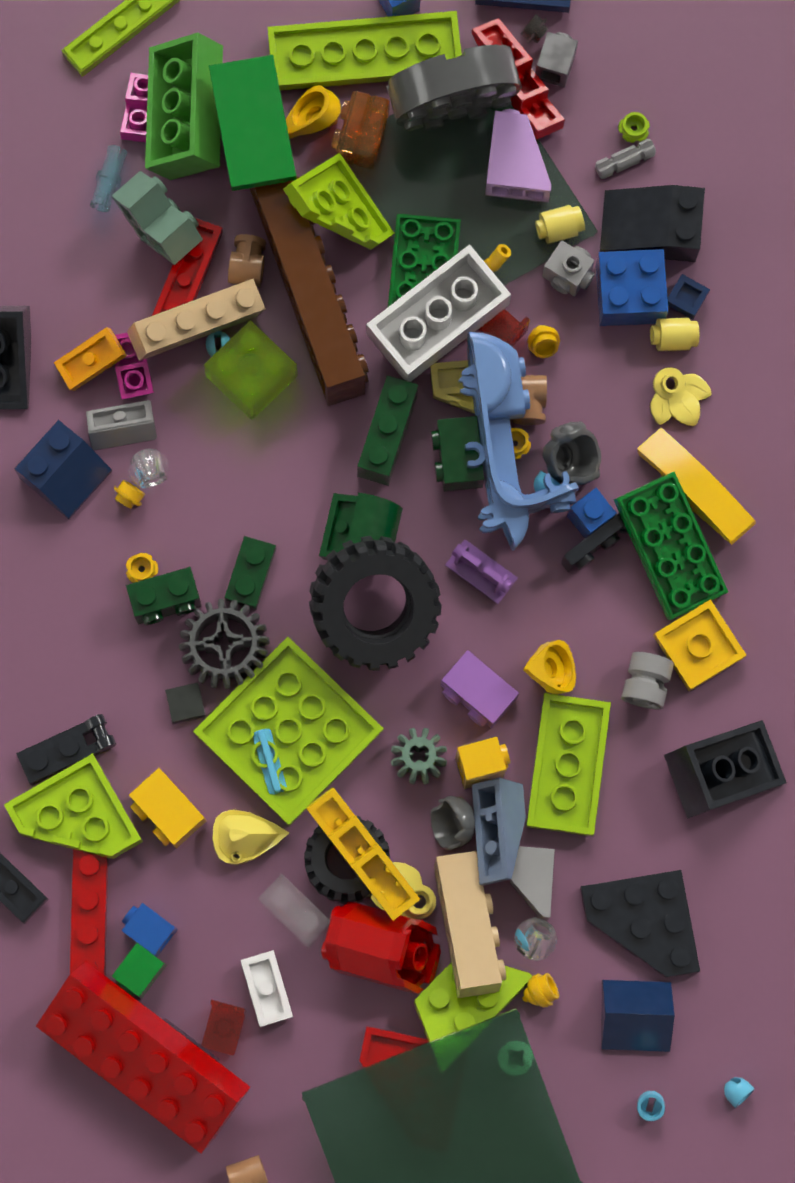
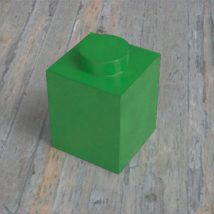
(138, 971)

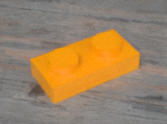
(90, 359)

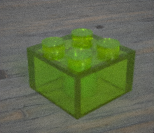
(251, 370)

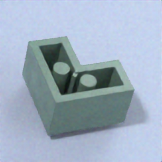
(157, 218)

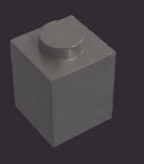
(556, 58)

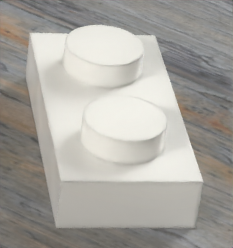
(266, 988)

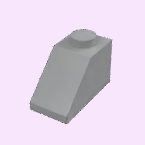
(534, 878)

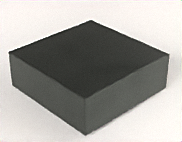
(185, 703)

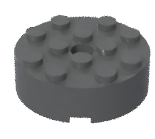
(454, 87)

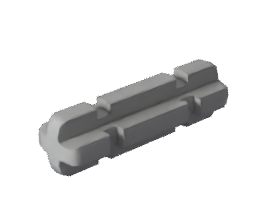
(625, 158)

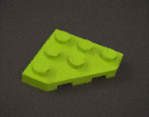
(339, 203)
(76, 812)

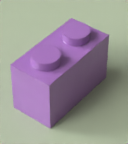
(478, 690)

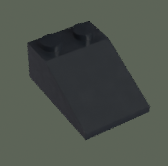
(654, 219)
(15, 357)
(724, 768)

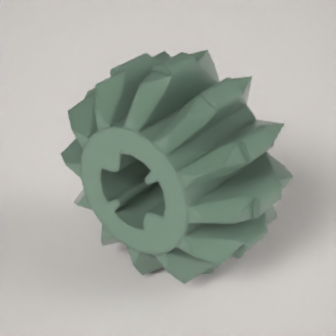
(418, 744)

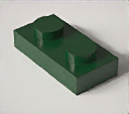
(250, 572)

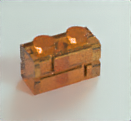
(362, 129)

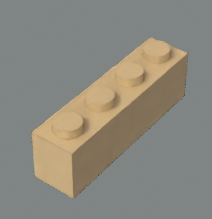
(195, 319)
(468, 925)

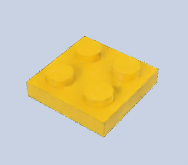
(700, 645)

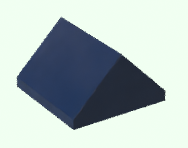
(637, 1015)

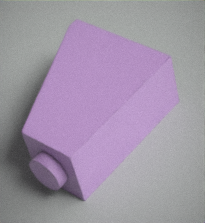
(515, 160)

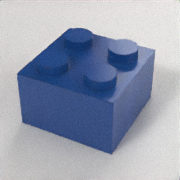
(631, 287)

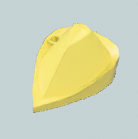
(244, 835)

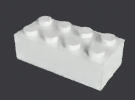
(438, 314)

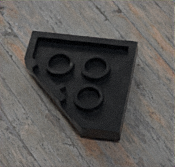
(647, 919)

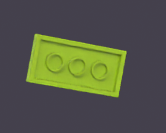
(568, 764)

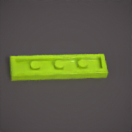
(113, 32)

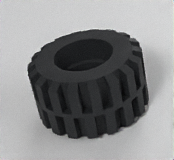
(324, 880)

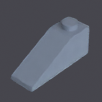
(498, 827)

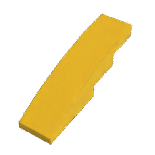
(703, 491)
(363, 853)

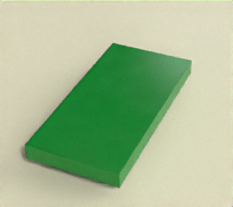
(252, 122)
(420, 249)
(670, 545)

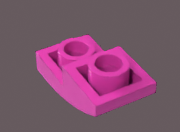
(135, 113)
(131, 373)

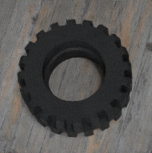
(393, 641)

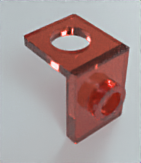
(506, 327)
(223, 1027)

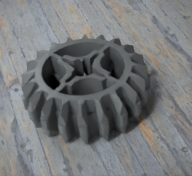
(209, 645)

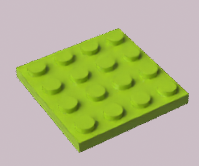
(312, 723)

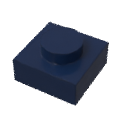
(687, 296)

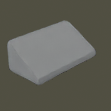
(121, 425)

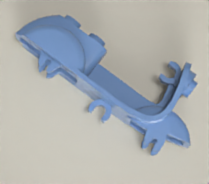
(498, 396)

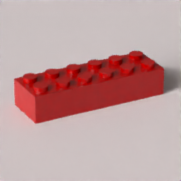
(142, 1056)

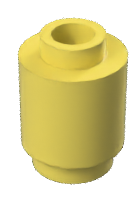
(560, 223)
(674, 334)

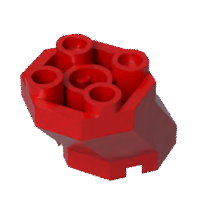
(377, 949)

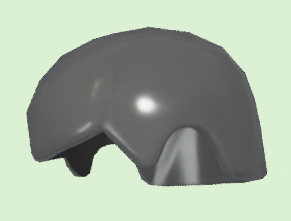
(453, 822)

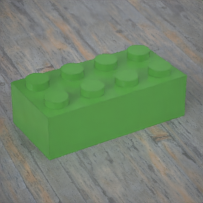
(182, 108)

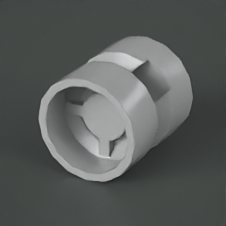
(647, 680)

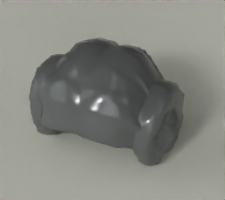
(574, 451)

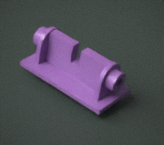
(481, 571)

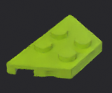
(446, 1013)

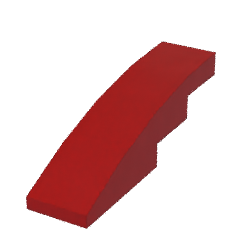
(534, 93)

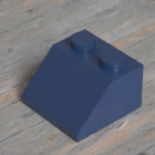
(63, 469)

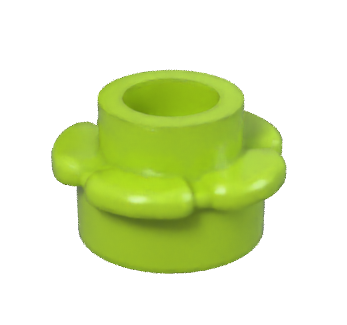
(634, 119)

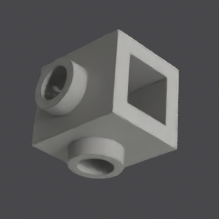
(569, 269)

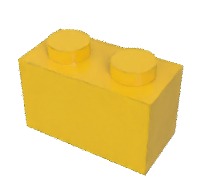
(482, 761)
(167, 809)

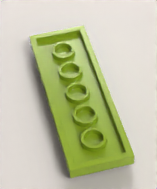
(360, 48)

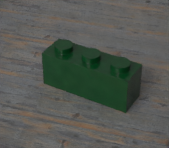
(387, 430)

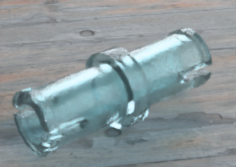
(108, 178)

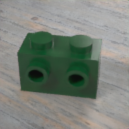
(450, 441)
(164, 596)

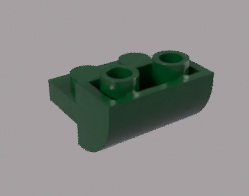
(358, 517)

